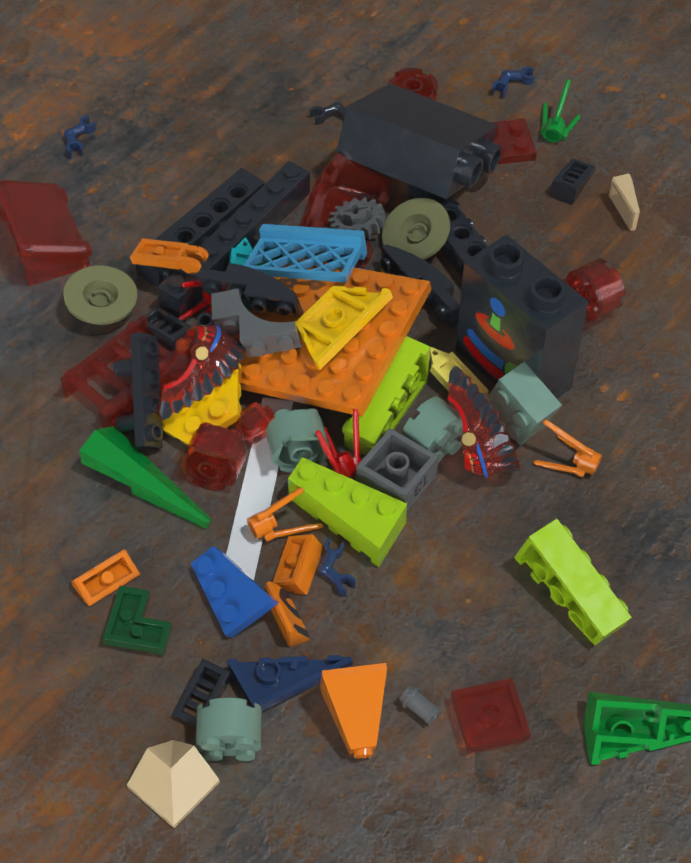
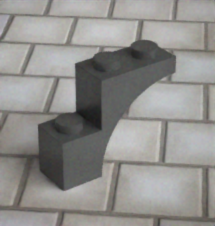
(256, 334)

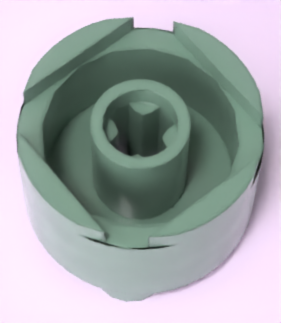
(436, 428)
(293, 437)
(228, 729)

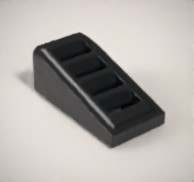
(568, 183)
(168, 329)
(204, 668)

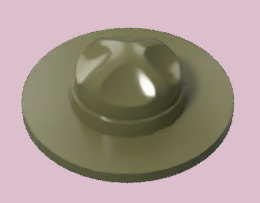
(417, 227)
(100, 295)

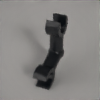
(335, 108)

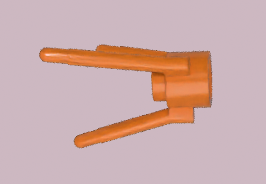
(585, 458)
(262, 523)

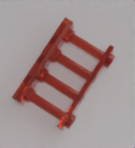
(98, 363)

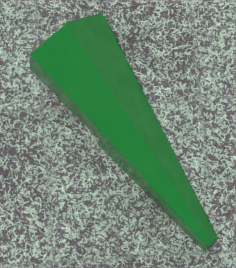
(118, 458)
(631, 724)

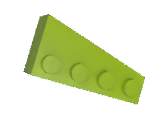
(393, 397)
(349, 508)
(573, 581)

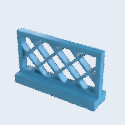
(315, 243)

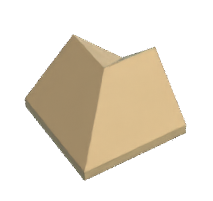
(172, 780)

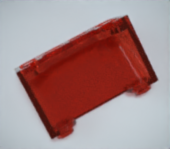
(339, 183)
(42, 230)

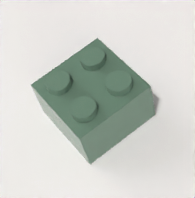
(523, 403)

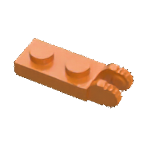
(169, 255)

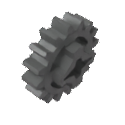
(359, 216)

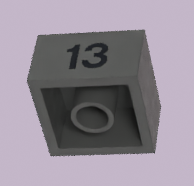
(398, 468)

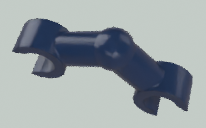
(525, 76)
(71, 133)
(326, 569)

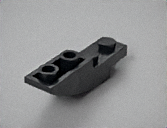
(409, 265)
(258, 288)

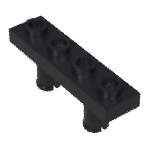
(146, 391)

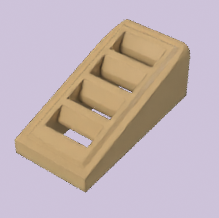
(625, 200)

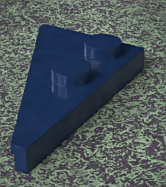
(279, 679)

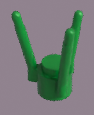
(554, 128)

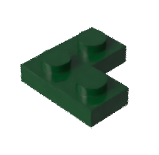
(130, 629)

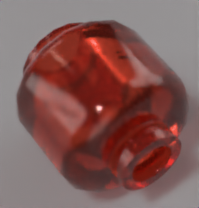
(253, 422)

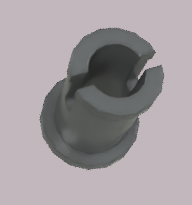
(419, 704)

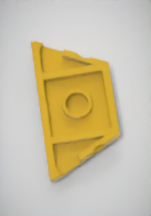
(338, 319)
(218, 409)

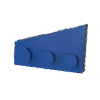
(231, 592)

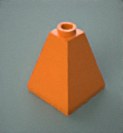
(356, 704)

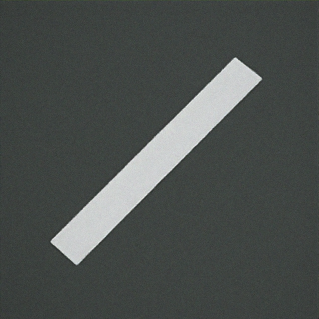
(254, 498)

